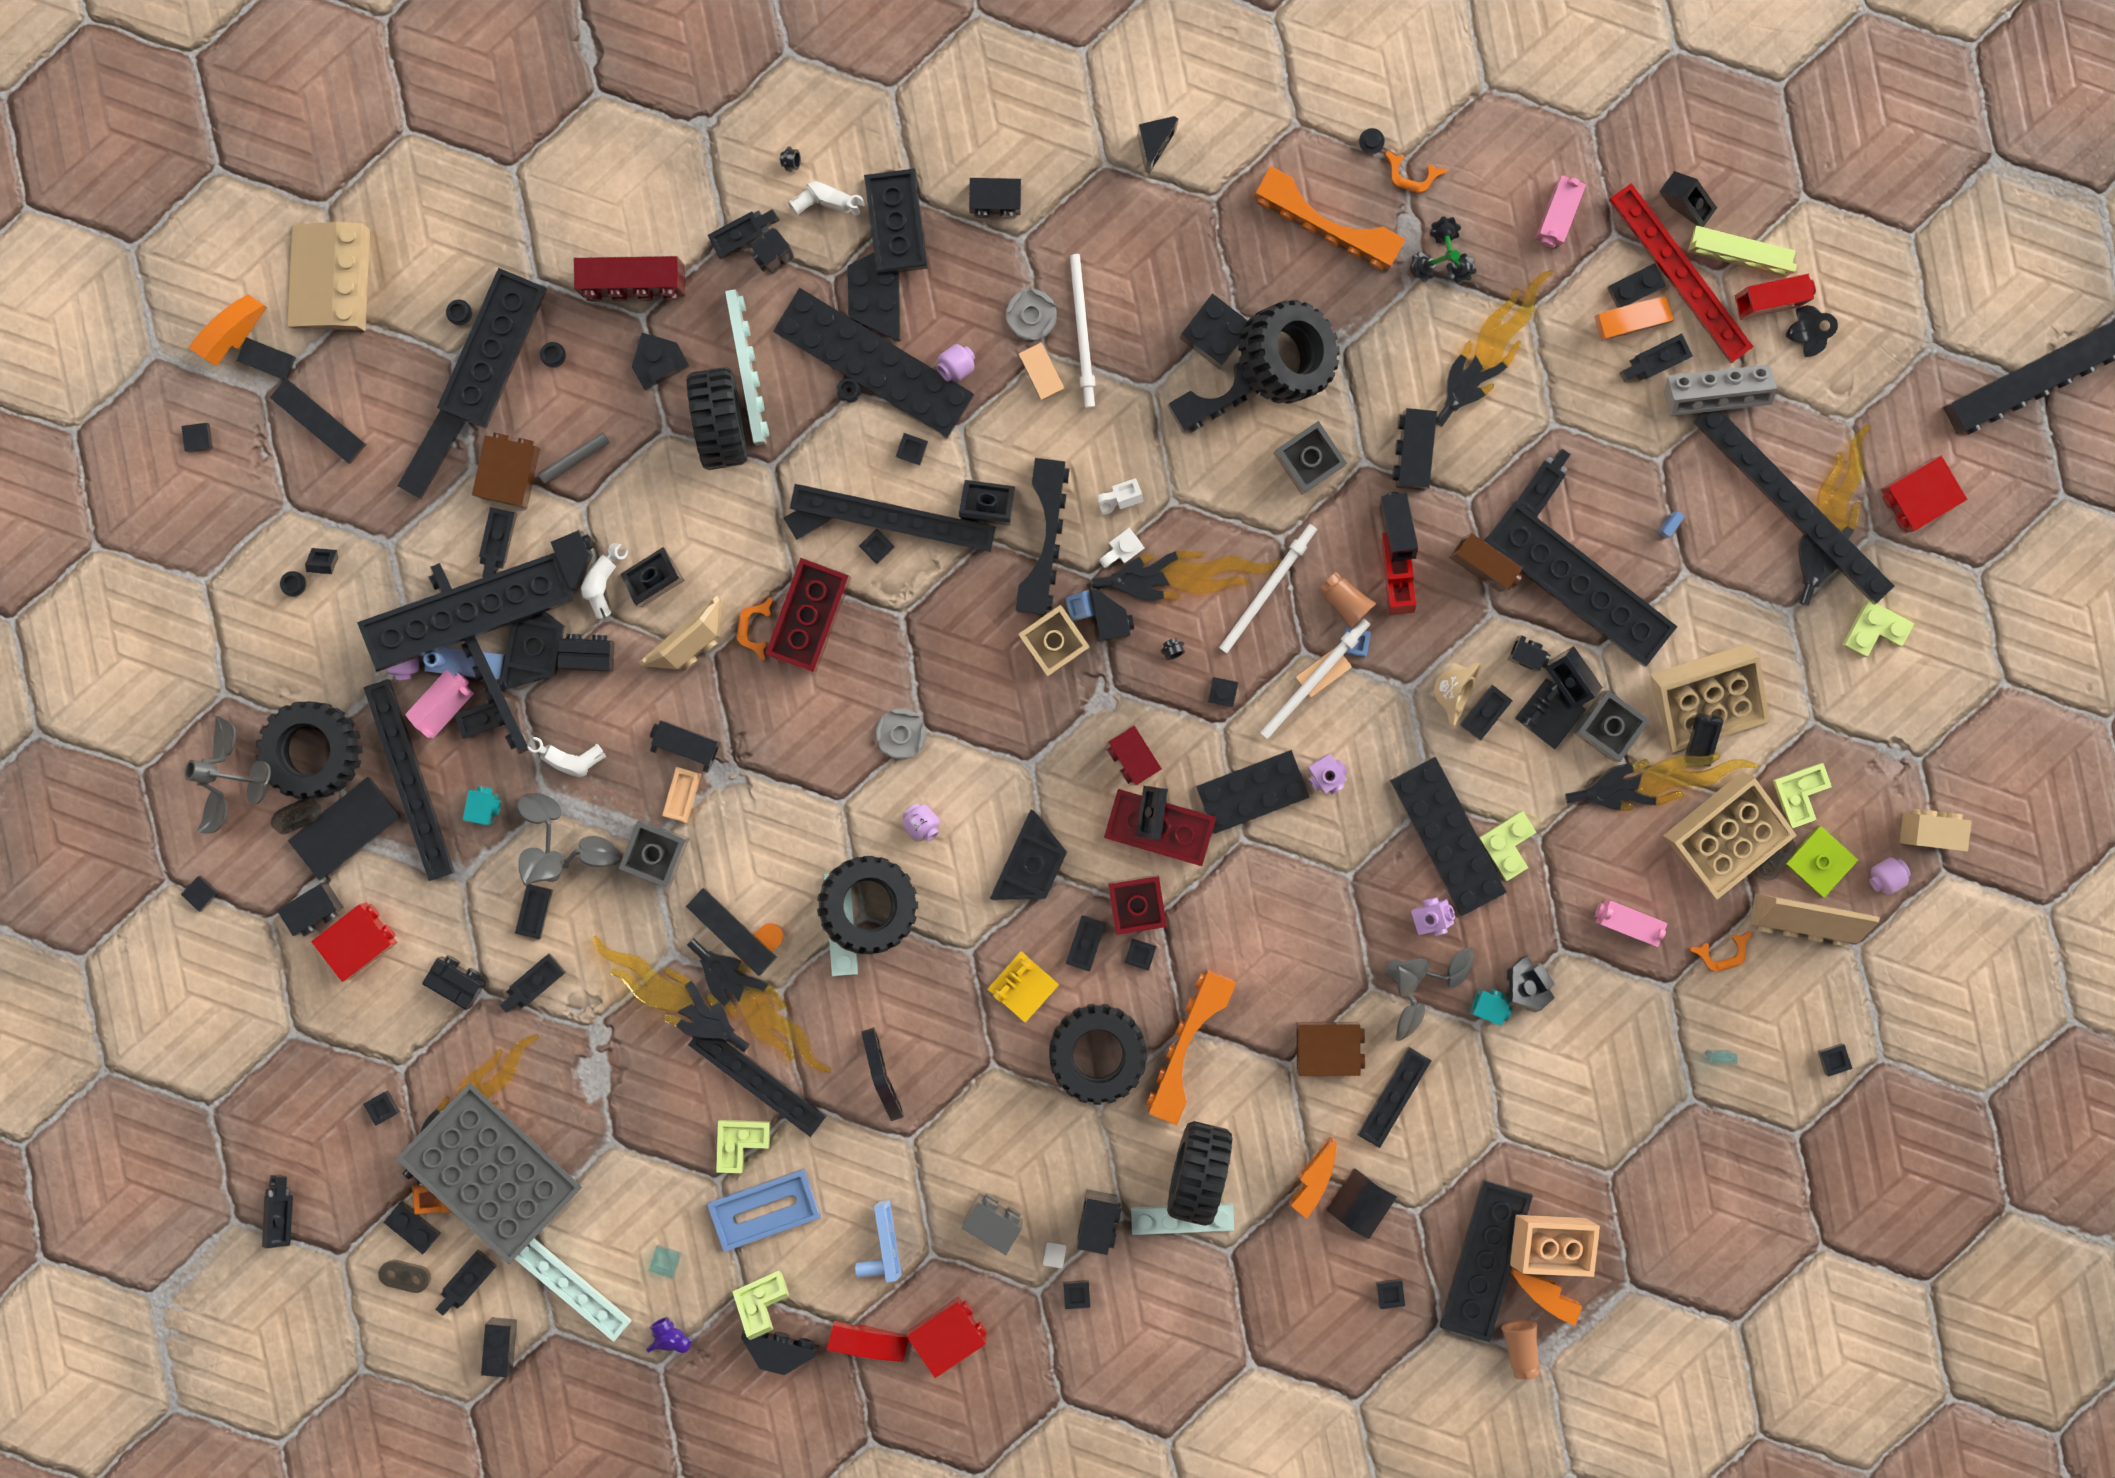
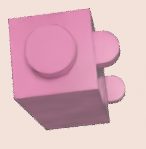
(1560, 211)
(440, 703)
(1630, 922)

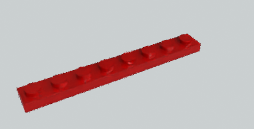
(1681, 273)

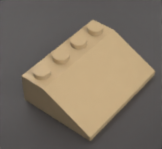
(329, 276)
(1715, 685)
(1730, 834)
(1811, 919)

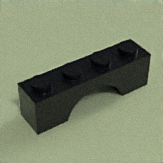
(1192, 409)

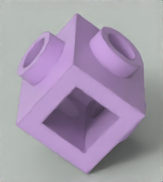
(1318, 772)
(1433, 916)

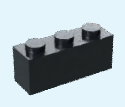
(1415, 448)

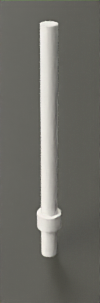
(1087, 380)
(1296, 548)
(1349, 640)

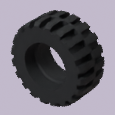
(1315, 346)
(716, 418)
(342, 742)
(902, 905)
(1104, 1088)
(1199, 1173)

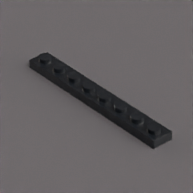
(892, 517)
(483, 672)
(409, 779)

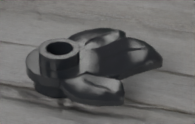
(1808, 329)

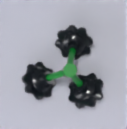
(1461, 267)

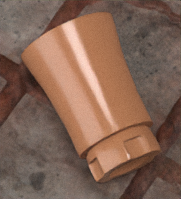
(1346, 599)
(1522, 1348)

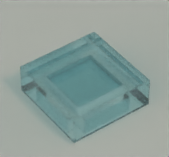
(1721, 1056)
(665, 1261)

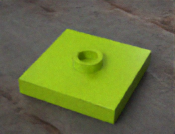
(1821, 861)

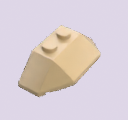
(688, 640)

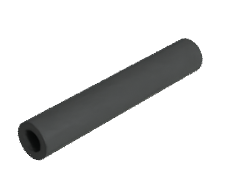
(573, 457)

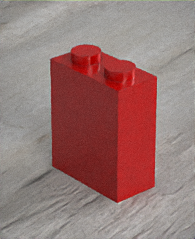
(1775, 296)
(1923, 494)
(354, 941)
(947, 1336)

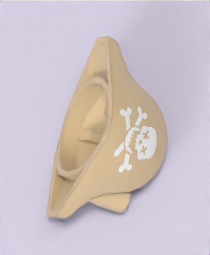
(1454, 689)

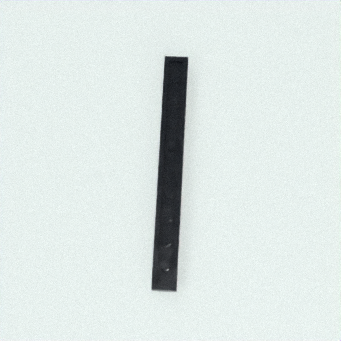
(1794, 505)

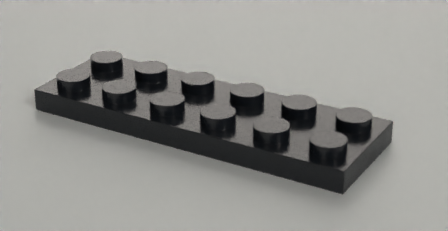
(492, 348)
(1448, 836)
(1484, 1261)

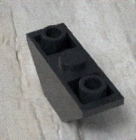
(779, 1352)

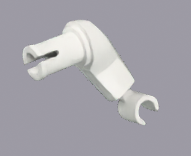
(827, 197)
(595, 580)
(569, 763)

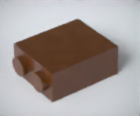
(506, 470)
(1486, 563)
(1329, 1048)

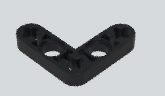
(879, 1075)

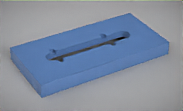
(736, 1235)

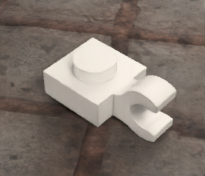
(1123, 494)
(1124, 548)

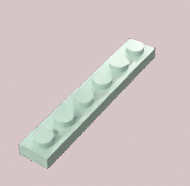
(745, 356)
(573, 1289)

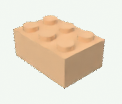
(1554, 1245)

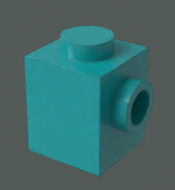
(482, 806)
(1491, 1006)

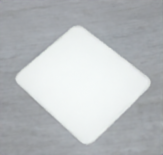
(1054, 1255)

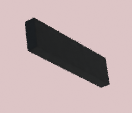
(318, 421)
(431, 454)
(731, 931)
(1394, 1097)

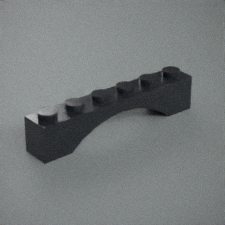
(1034, 590)

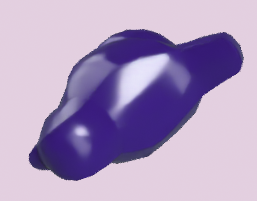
(668, 1337)

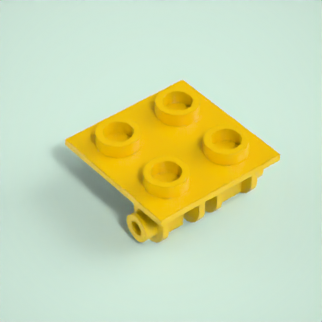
(1023, 986)

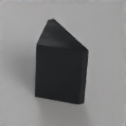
(1154, 138)
(987, 502)
(651, 577)
(1361, 1203)

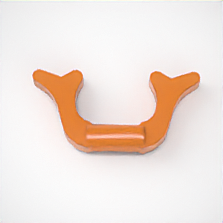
(1407, 184)
(743, 627)
(1728, 963)

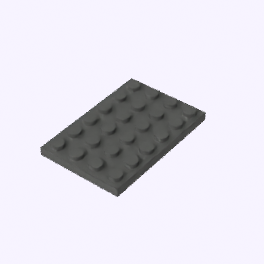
(489, 1173)

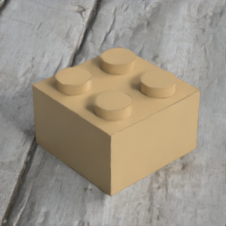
(1054, 640)
(1935, 830)

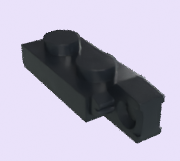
(741, 232)
(1658, 359)
(1544, 483)
(496, 540)
(533, 983)
(277, 1213)
(466, 1281)

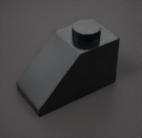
(1688, 198)
(574, 556)
(1110, 617)

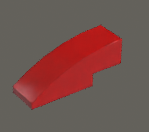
(1398, 583)
(867, 1342)

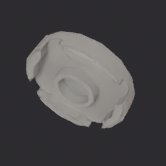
(1031, 315)
(901, 733)

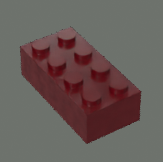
(629, 277)
(808, 615)

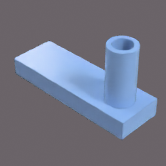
(456, 661)
(890, 1261)

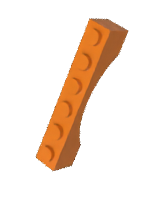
(1376, 244)
(1212, 996)

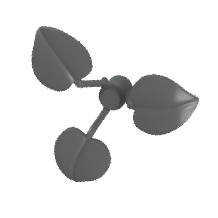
(204, 773)
(540, 866)
(1409, 975)

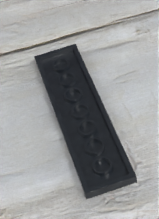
(873, 362)
(1581, 584)
(465, 612)

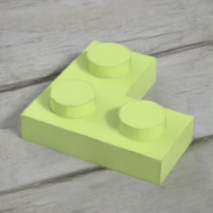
(1876, 622)
(1794, 792)
(1501, 844)
(734, 1137)
(754, 1299)

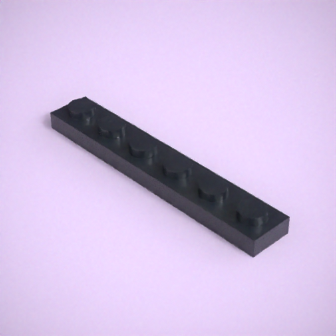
(761, 1084)

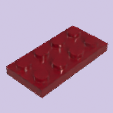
(1183, 834)

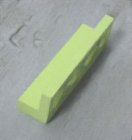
(1742, 251)

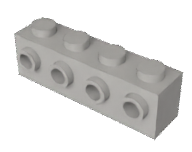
(1720, 390)

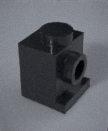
(1529, 654)

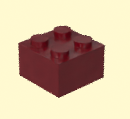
(1133, 755)
(1137, 904)

